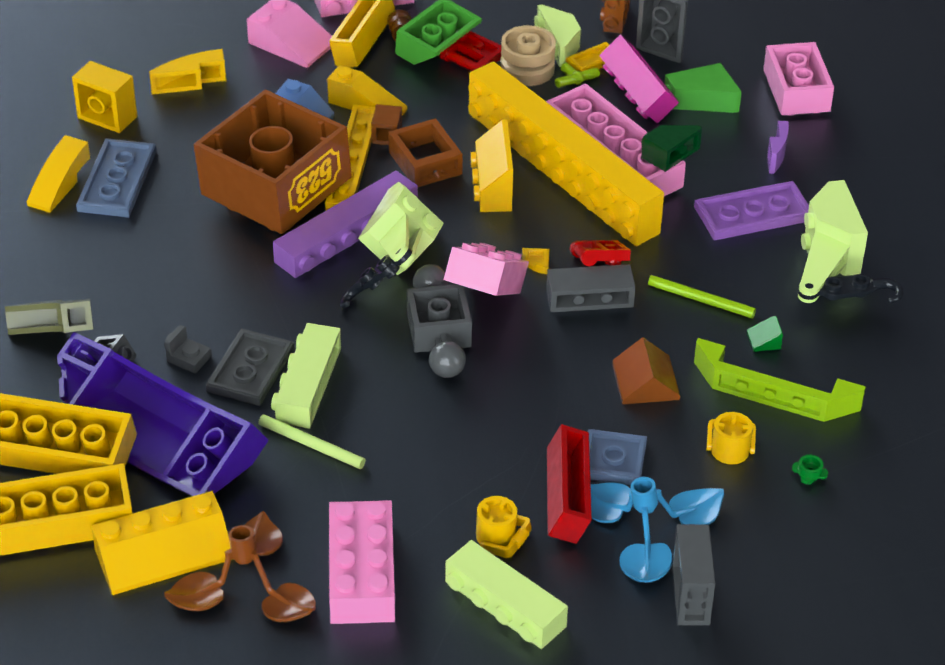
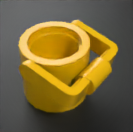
(732, 437)
(497, 526)

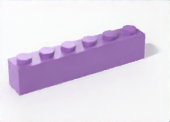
(334, 228)

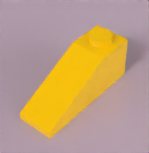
(353, 87)

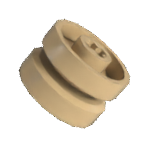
(529, 54)

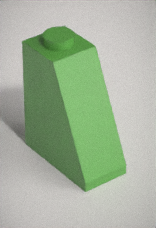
(704, 89)

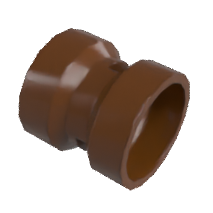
(397, 20)

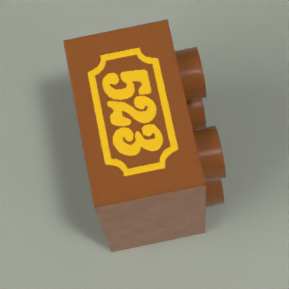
(273, 161)

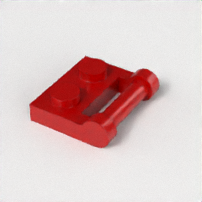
(475, 47)
(591, 251)

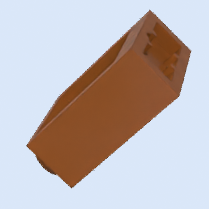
(420, 171)

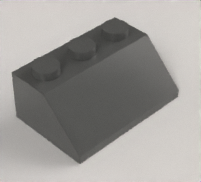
(662, 28)

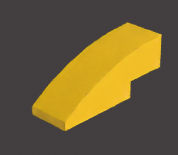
(188, 72)
(59, 173)

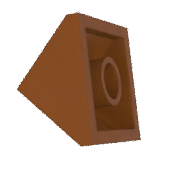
(645, 374)

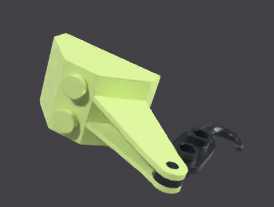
(396, 235)
(837, 245)

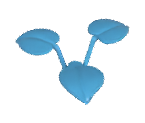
(651, 561)

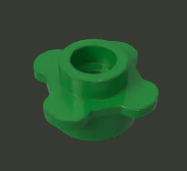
(810, 469)

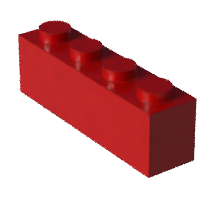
(568, 484)

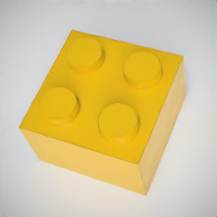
(104, 96)

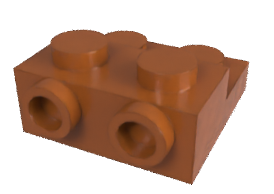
(614, 15)

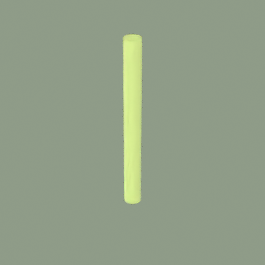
(312, 441)

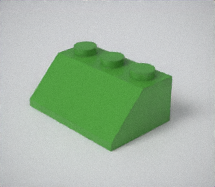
(434, 31)

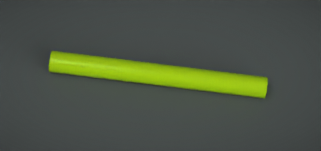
(702, 296)

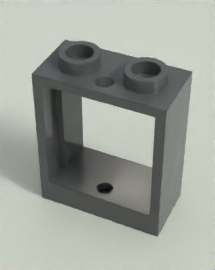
(693, 574)

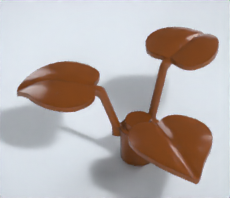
(247, 542)

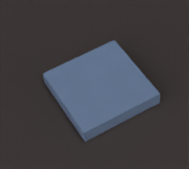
(616, 456)

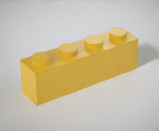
(360, 31)

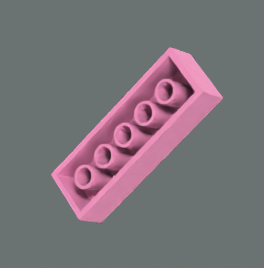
(616, 133)

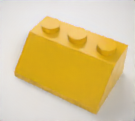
(493, 170)

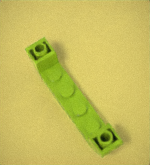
(773, 391)

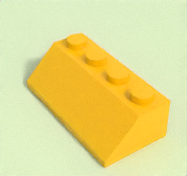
(161, 542)

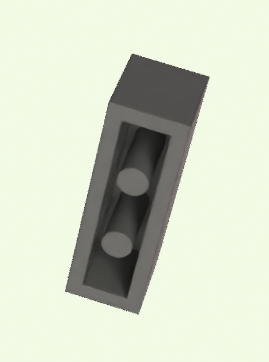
(590, 288)

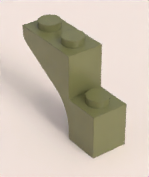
(49, 317)

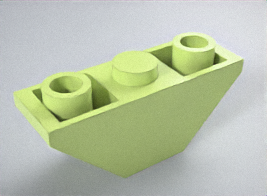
(564, 29)

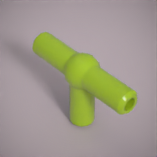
(574, 76)

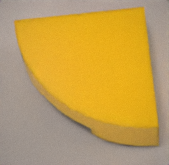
(537, 259)

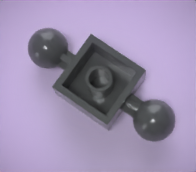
(439, 320)

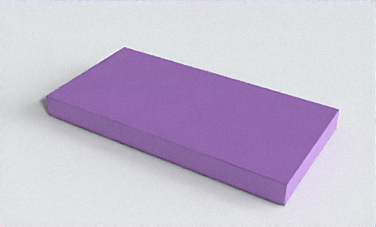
(752, 210)

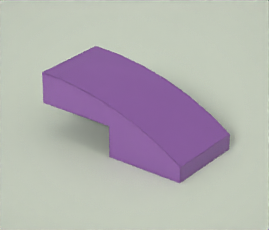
(777, 147)

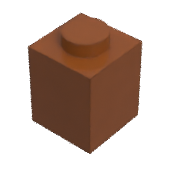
(384, 120)

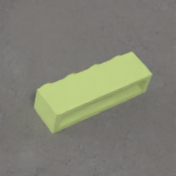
(307, 375)
(506, 594)

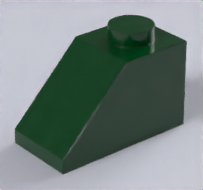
(670, 144)

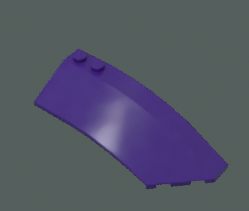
(177, 433)

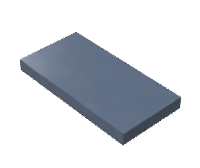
(116, 178)

